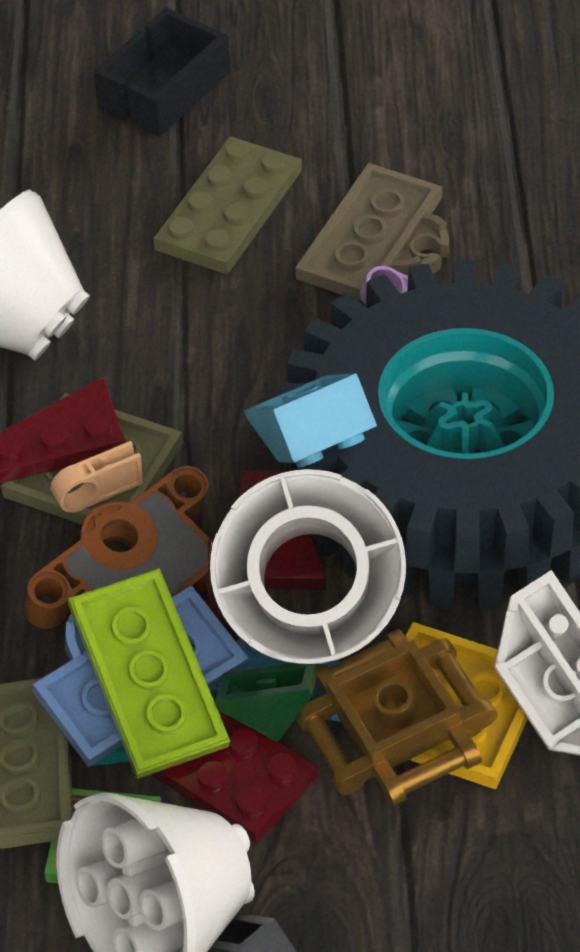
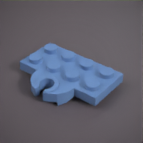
(76, 699)

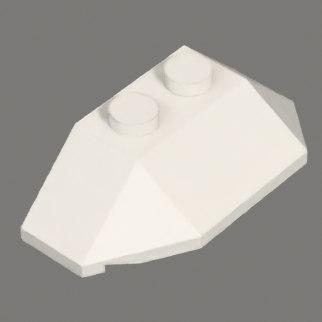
(542, 661)

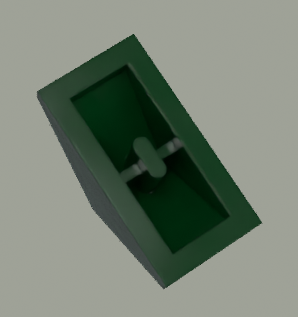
(267, 696)

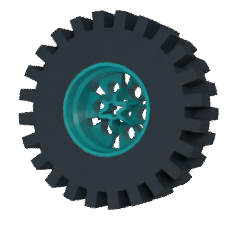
(463, 369)

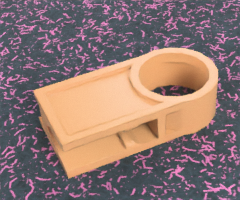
(102, 476)

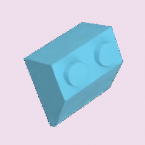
(313, 418)

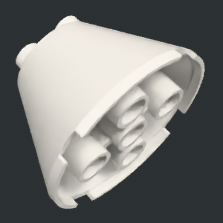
(35, 278)
(150, 874)

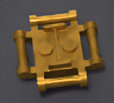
(395, 712)

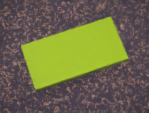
(148, 673)

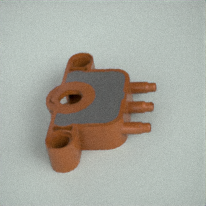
(159, 535)

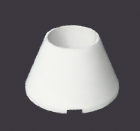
(296, 506)

